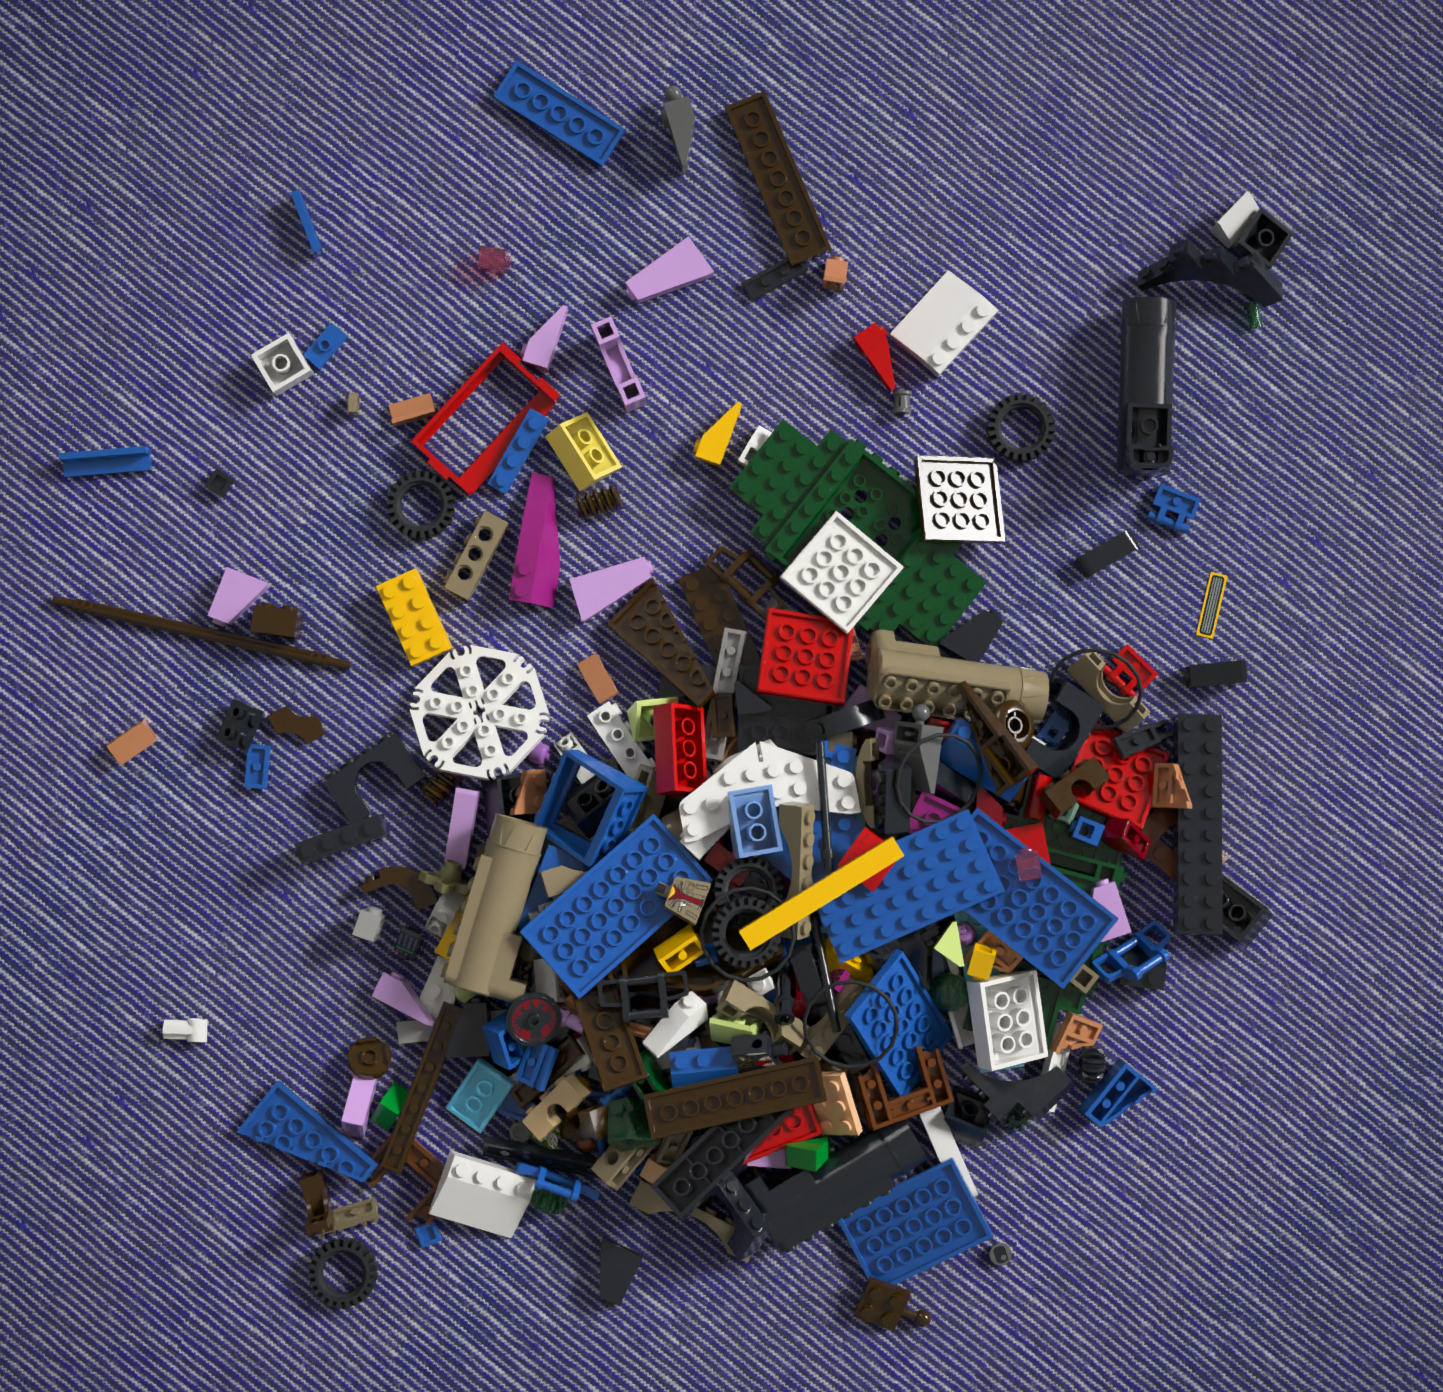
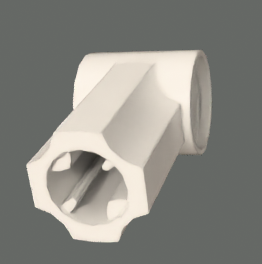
(192, 1029)

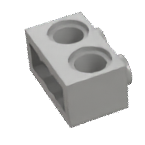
(369, 923)

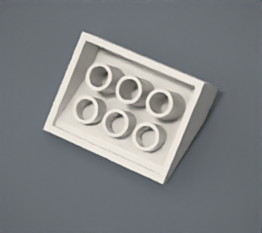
(944, 323)
(1007, 1019)
(482, 1194)

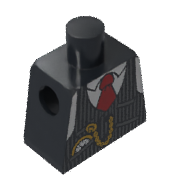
(756, 1051)

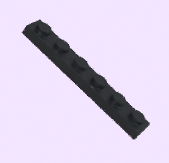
(539, 1155)

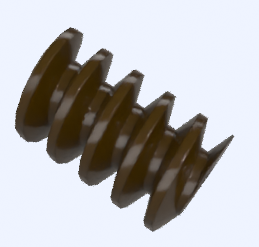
(598, 501)
(440, 785)

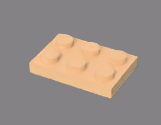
(839, 1113)

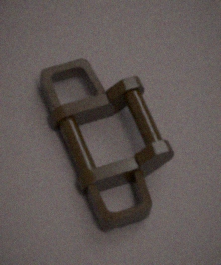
(726, 577)

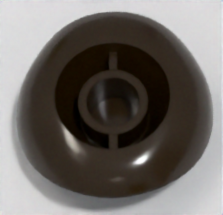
(1016, 720)

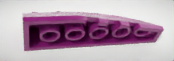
(538, 547)

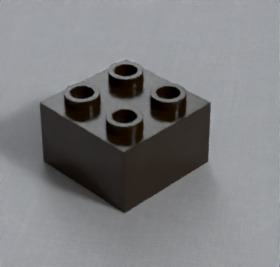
(277, 622)

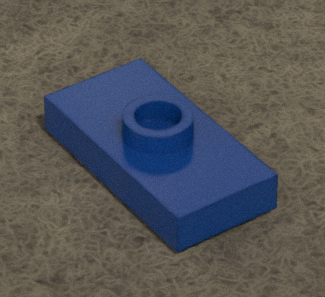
(325, 346)

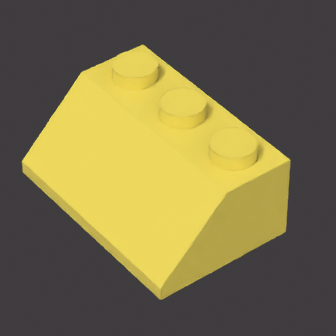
(583, 451)

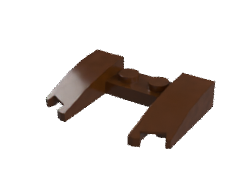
(1159, 853)
(883, 1112)
(425, 1164)

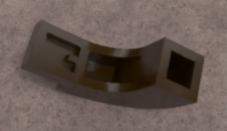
(422, 893)
(318, 1203)

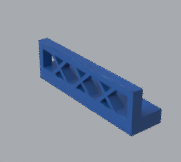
(106, 461)

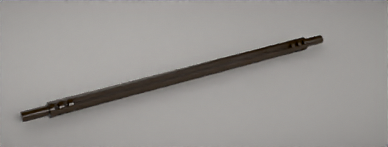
(201, 632)

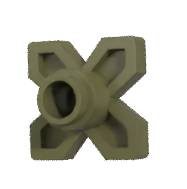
(448, 879)

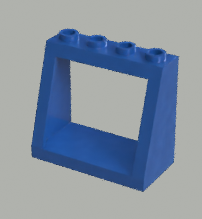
(616, 819)

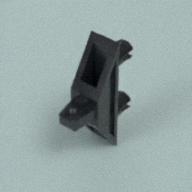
(919, 950)

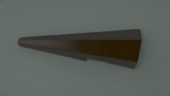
(1003, 754)

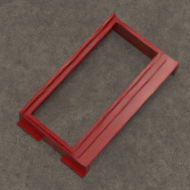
(489, 459)

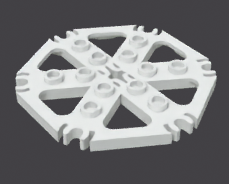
(485, 732)

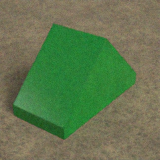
(390, 1106)
(807, 1154)

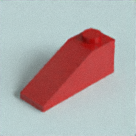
(875, 349)

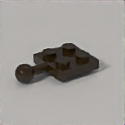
(885, 1303)

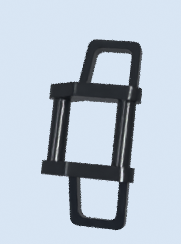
(625, 982)

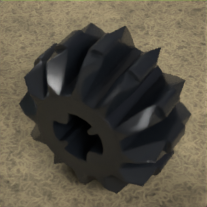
(1091, 1064)

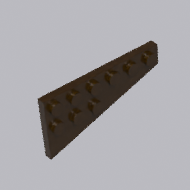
(655, 634)

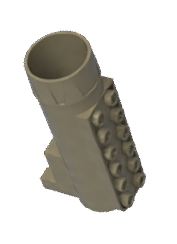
(916, 674)
(488, 935)

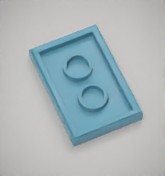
(480, 1095)

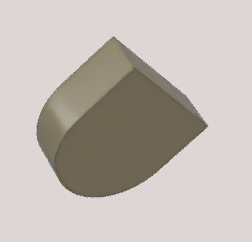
(353, 404)

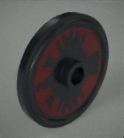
(533, 1019)

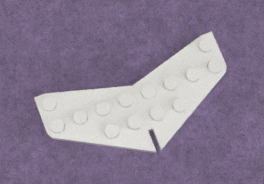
(791, 778)

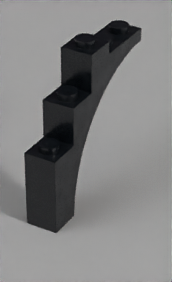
(1216, 265)

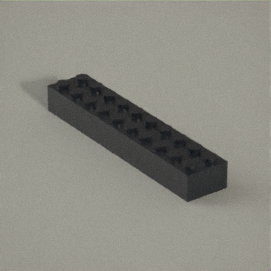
(1199, 829)

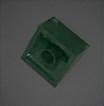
(628, 1125)

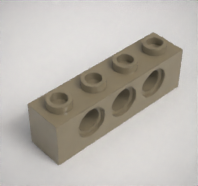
(483, 522)

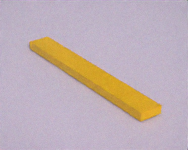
(821, 893)

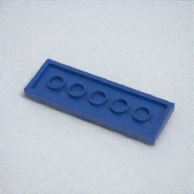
(559, 113)

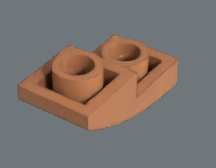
(597, 678)

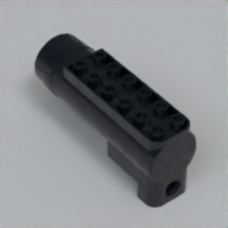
(1146, 386)
(806, 1201)

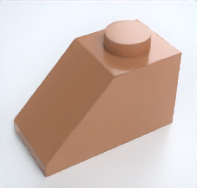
(835, 273)

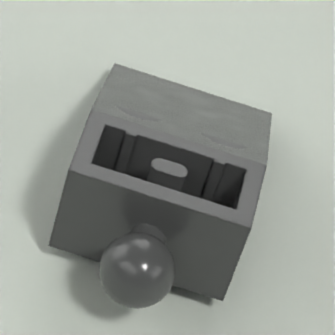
(680, 120)
(926, 757)

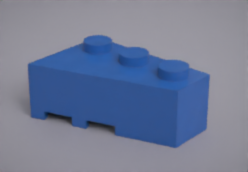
(1116, 1093)

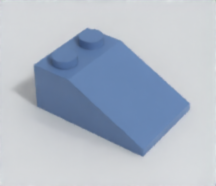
(754, 822)

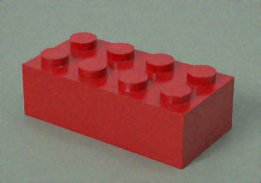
(679, 749)

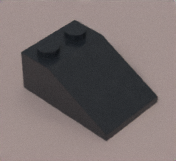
(1242, 913)

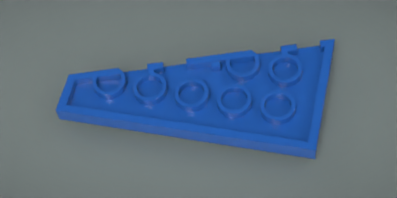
(298, 1129)

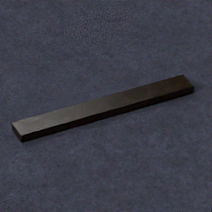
(421, 1089)

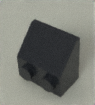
(1265, 237)
(1152, 978)

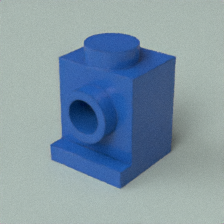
(1094, 831)

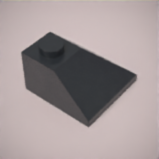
(967, 1116)

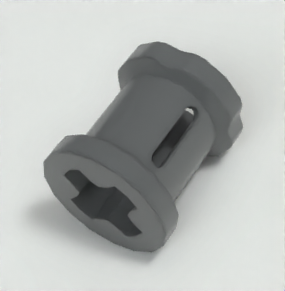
(901, 402)

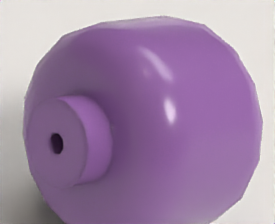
(540, 754)
(966, 934)

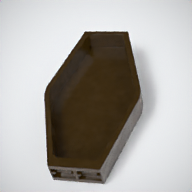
(701, 980)

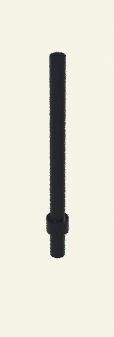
(827, 852)
(824, 971)

